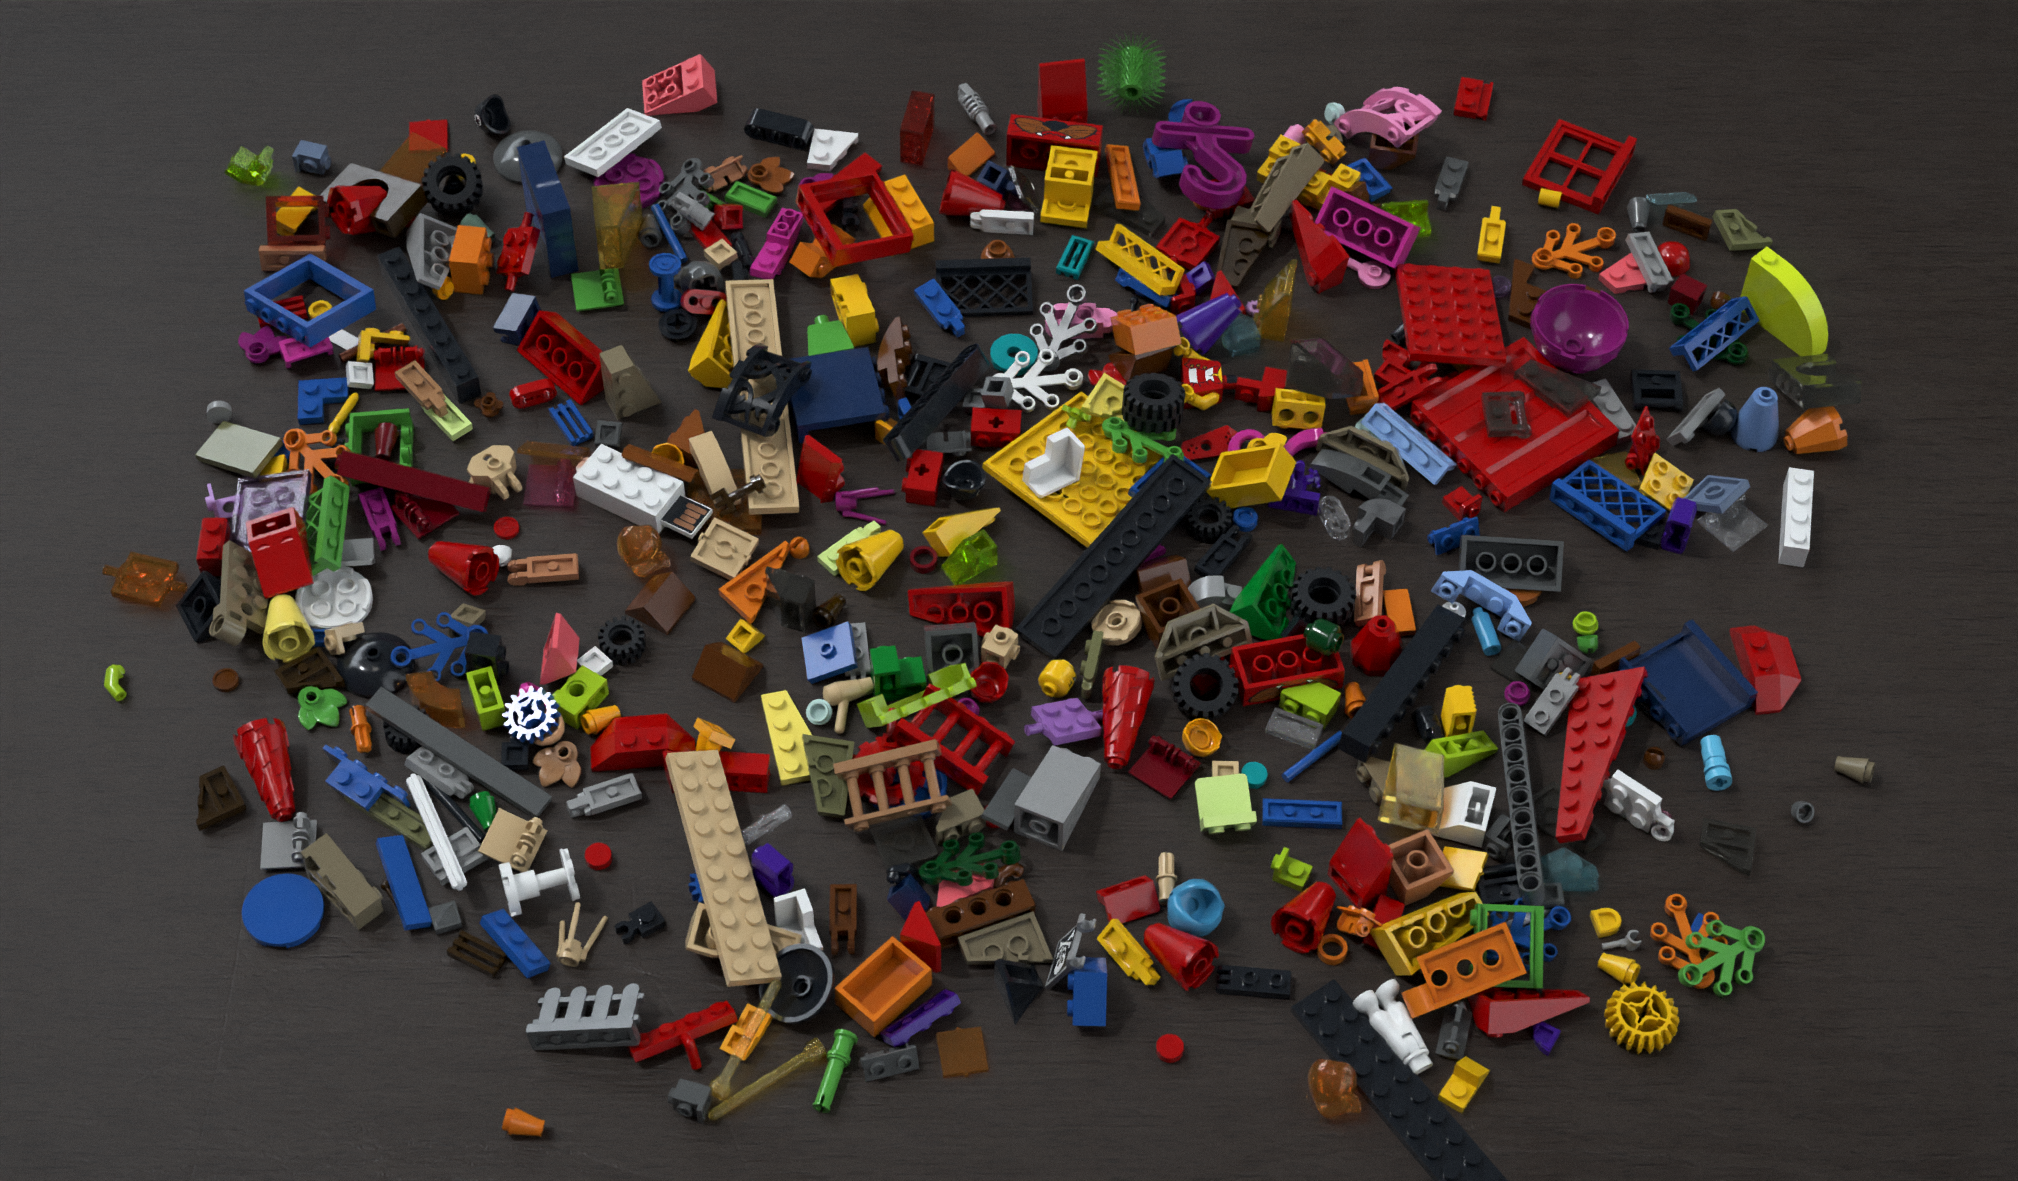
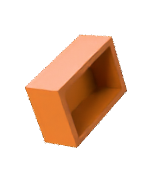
(1145, 329)
(883, 986)

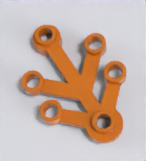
(1546, 259)
(313, 458)
(1679, 914)

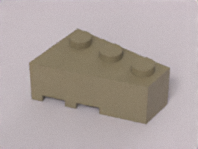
(625, 384)
(341, 882)

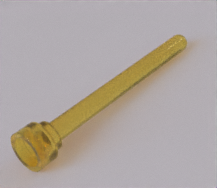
(812, 1052)
(721, 1085)

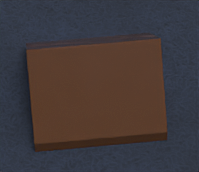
(1150, 362)
(1161, 571)
(661, 602)
(725, 670)

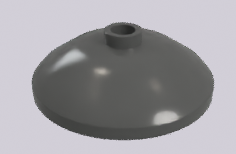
(506, 155)

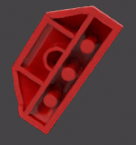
(1767, 665)
(638, 742)

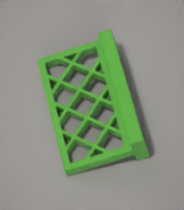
(331, 529)

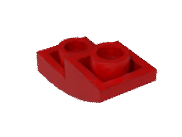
(1386, 910)

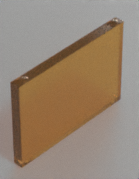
(413, 158)
(553, 450)

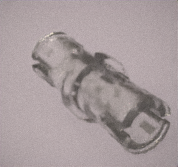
(779, 815)

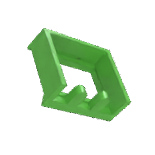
(369, 421)
(1478, 919)

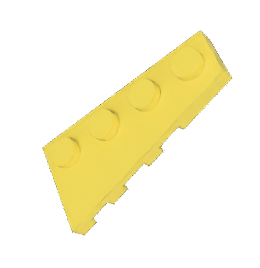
(785, 733)

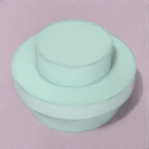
(1333, 112)
(819, 712)

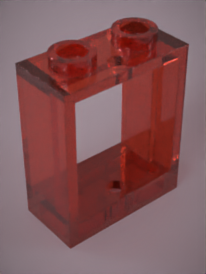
(917, 127)
(297, 201)

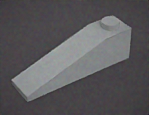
(429, 249)

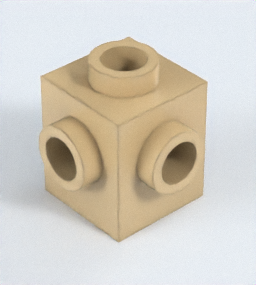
(1000, 646)

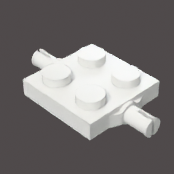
(1634, 802)

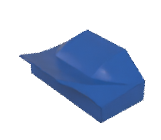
(1375, 182)

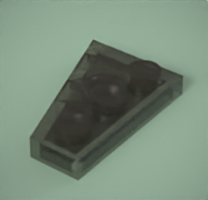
(1557, 387)

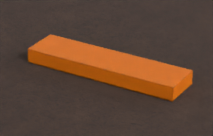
(1122, 177)

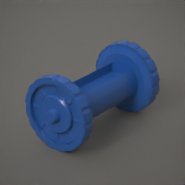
(665, 267)

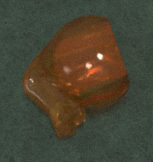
(640, 550)
(1333, 1088)

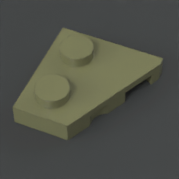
(1738, 231)

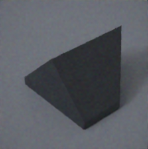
(1017, 985)

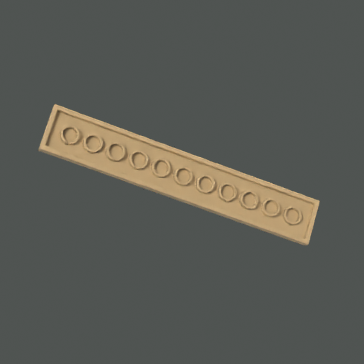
(755, 321)

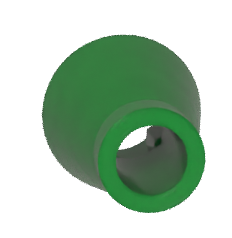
(483, 808)

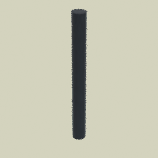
(456, 811)

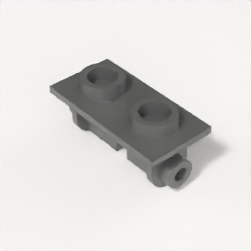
(955, 444)
(1454, 1031)
(896, 1061)

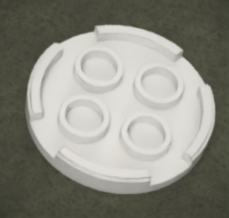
(335, 598)

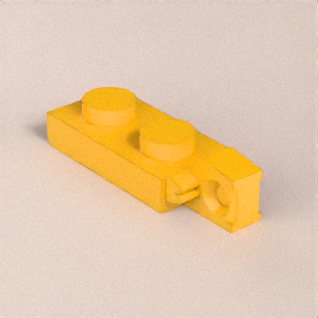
(1491, 237)
(1128, 953)

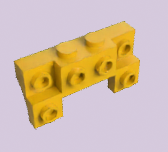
(1319, 185)

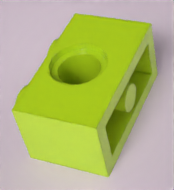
(592, 689)
(486, 698)

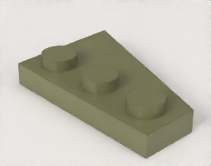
(828, 790)

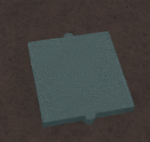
(1671, 198)

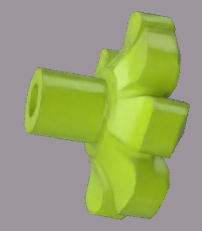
(1075, 416)

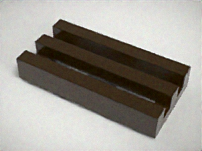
(482, 945)

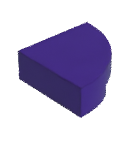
(1545, 1037)

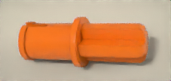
(360, 728)

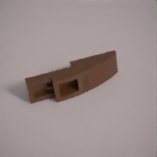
(894, 356)

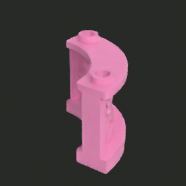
(1390, 126)

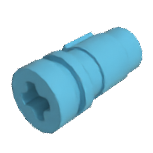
(1716, 769)

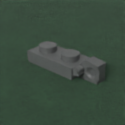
(1450, 181)

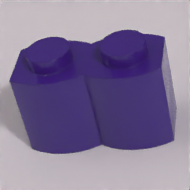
(1679, 525)
(772, 870)

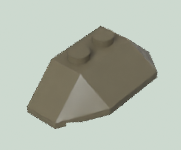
(1367, 448)
(1199, 632)

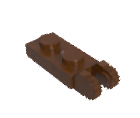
(843, 915)

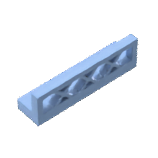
(1411, 443)

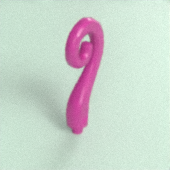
(1302, 440)

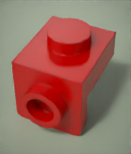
(1186, 297)

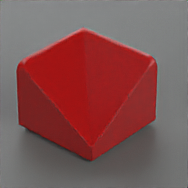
(728, 216)

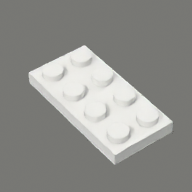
(612, 142)

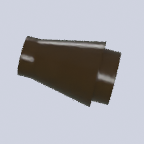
(828, 612)

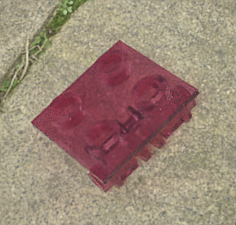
(550, 485)

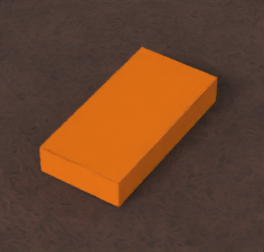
(1399, 609)

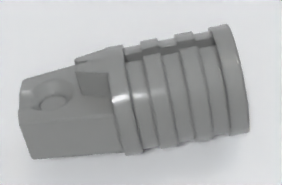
(692, 210)

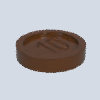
(225, 680)

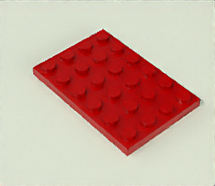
(1450, 315)

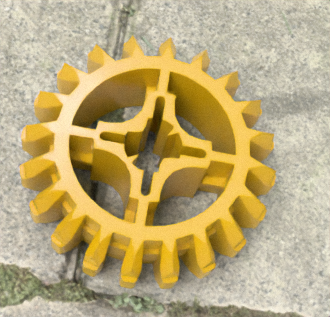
(1653, 1030)

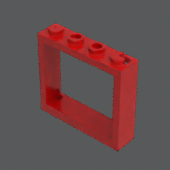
(811, 194)

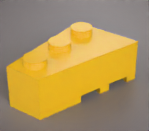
(854, 309)

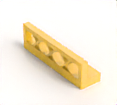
(1136, 267)

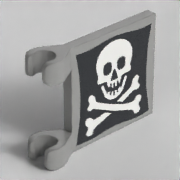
(1066, 950)

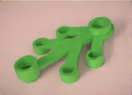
(1116, 428)
(1725, 954)

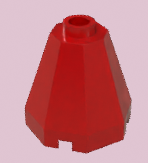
(354, 205)
(1376, 646)

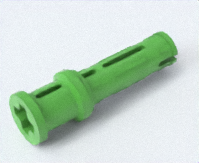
(837, 1059)

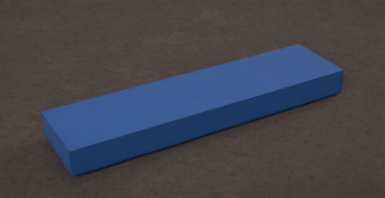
(403, 882)

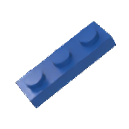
(515, 943)

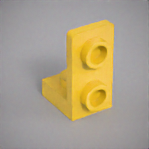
(366, 349)

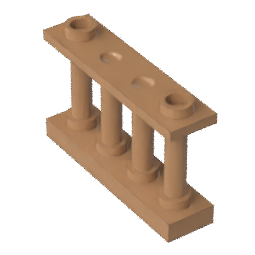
(900, 759)

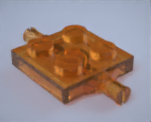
(144, 579)

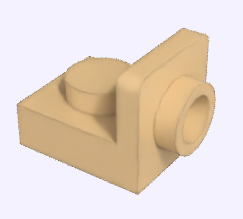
(336, 636)

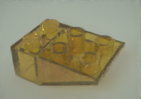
(1414, 790)

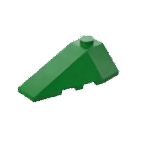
(1266, 596)

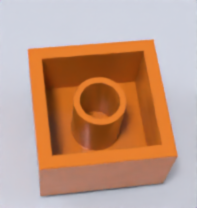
(471, 259)

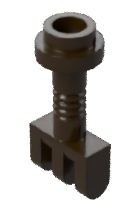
(757, 483)

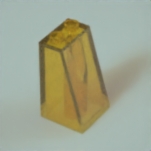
(616, 222)

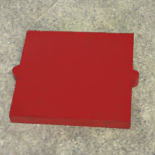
(432, 130)

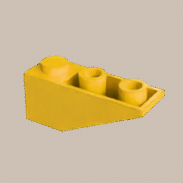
(950, 530)

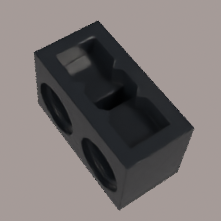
(486, 651)

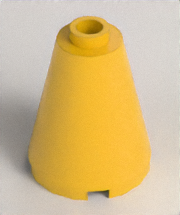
(868, 558)

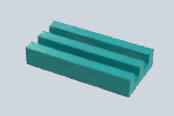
(1069, 270)

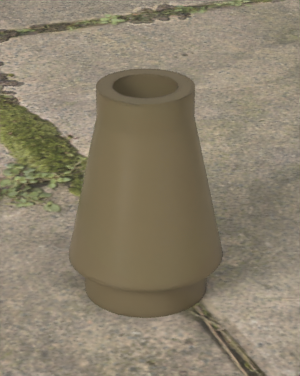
(1856, 768)

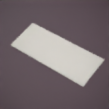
(344, 339)

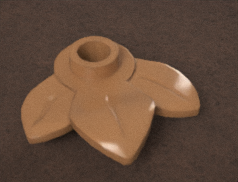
(557, 767)

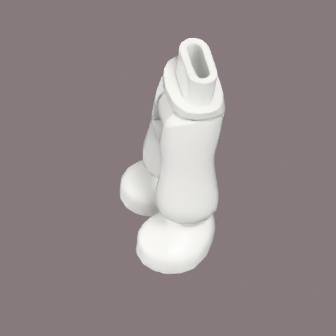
(1394, 1024)

